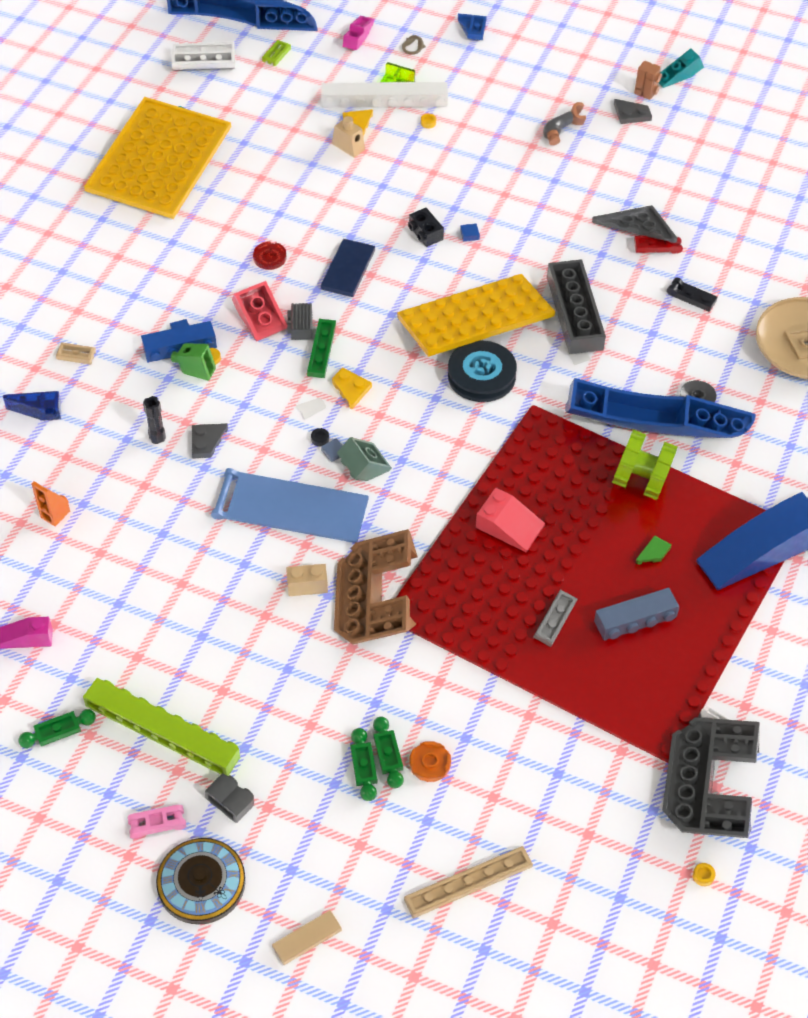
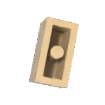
(307, 580)

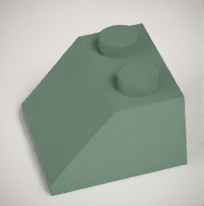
(363, 459)

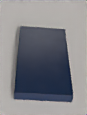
(348, 267)

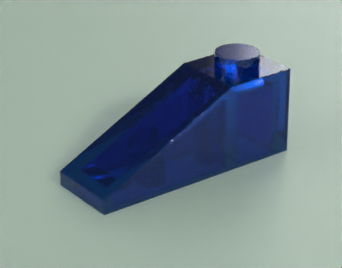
(36, 404)

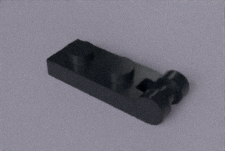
(691, 294)

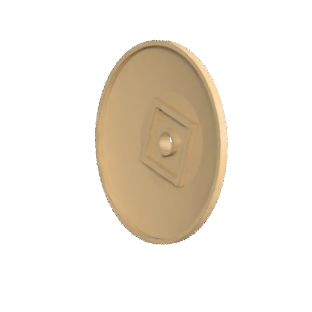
(782, 335)

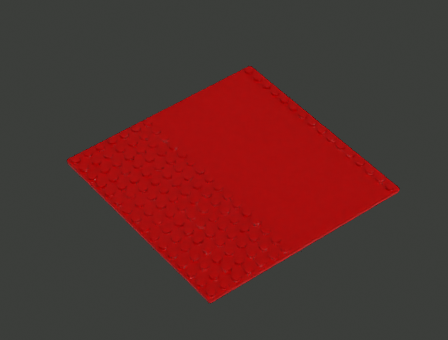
(491, 597)

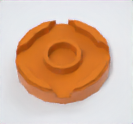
(430, 761)

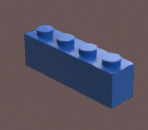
(162, 343)

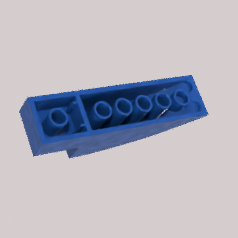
(759, 543)

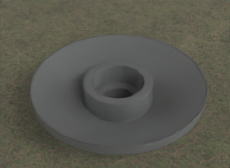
(699, 389)

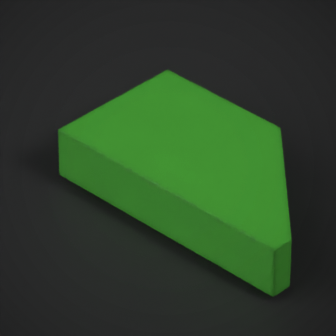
(654, 551)

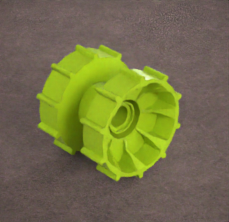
(645, 464)

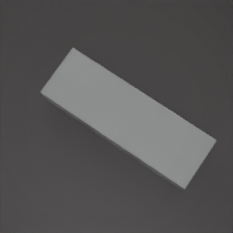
(555, 618)

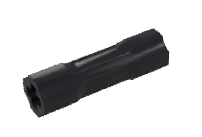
(153, 411)

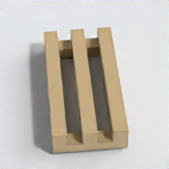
(76, 355)

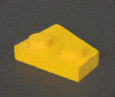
(360, 118)
(351, 386)

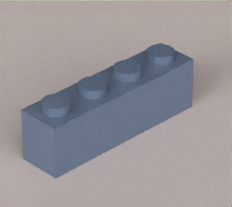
(636, 614)

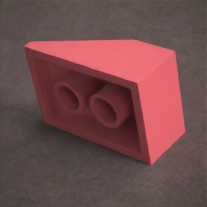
(259, 311)
(509, 520)

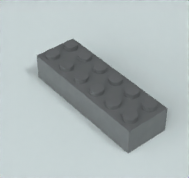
(576, 306)

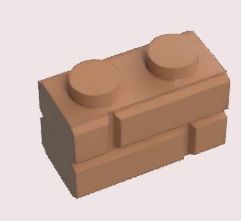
(647, 80)

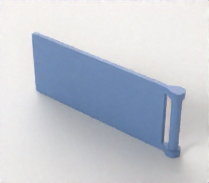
(292, 506)

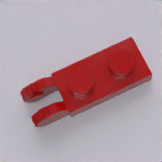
(647, 244)

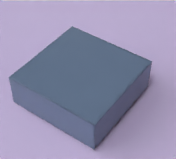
(331, 448)

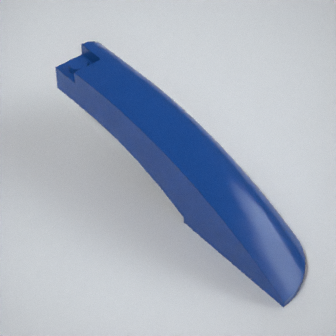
(657, 413)

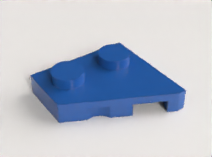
(473, 25)

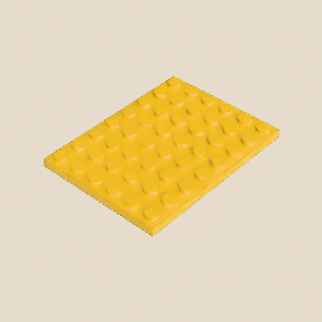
(158, 157)

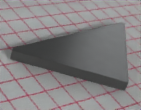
(640, 220)

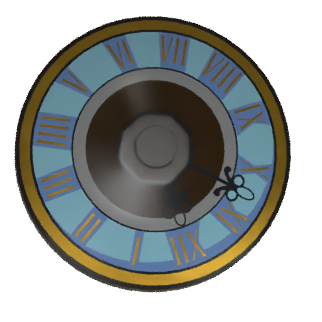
(200, 881)

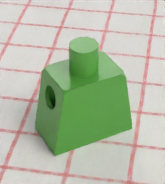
(195, 360)

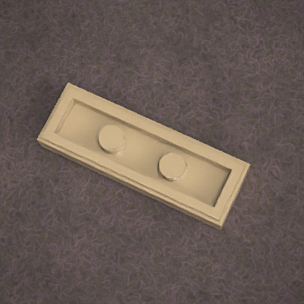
(306, 937)

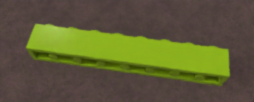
(162, 726)

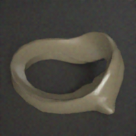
(410, 40)

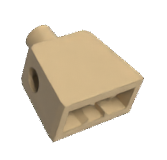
(348, 137)

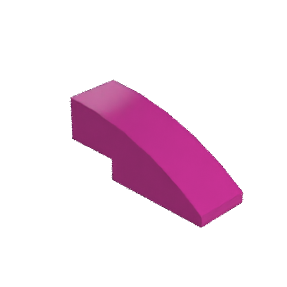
(357, 32)

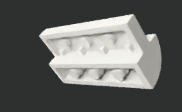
(203, 55)

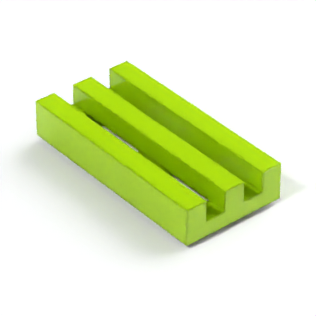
(279, 53)

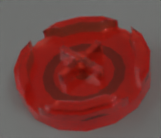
(269, 255)

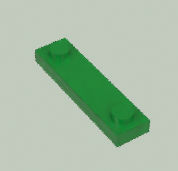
(321, 348)

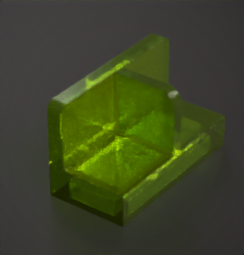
(398, 73)

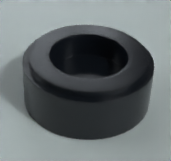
(319, 437)

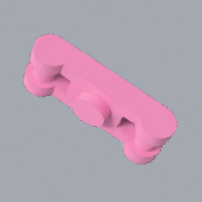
(156, 821)

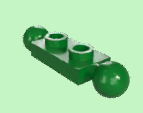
(57, 728)
(388, 752)
(363, 764)

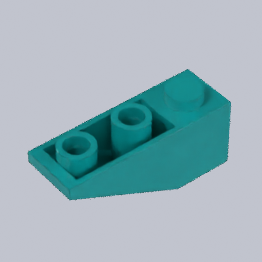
(681, 69)

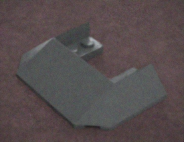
(691, 773)

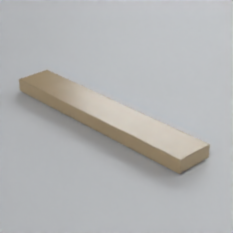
(467, 882)

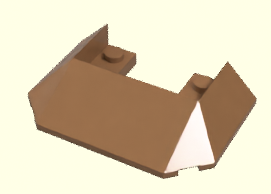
(358, 599)

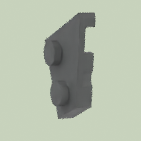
(632, 112)
(206, 438)

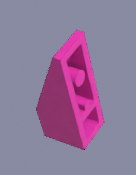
(27, 633)

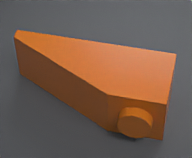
(50, 505)

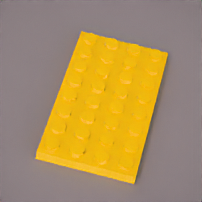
(475, 314)

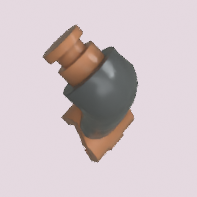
(554, 126)

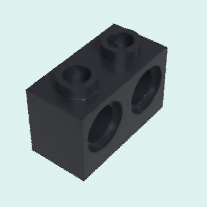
(426, 227)

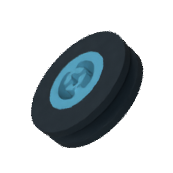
(494, 362)

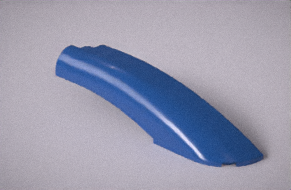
(258, 13)

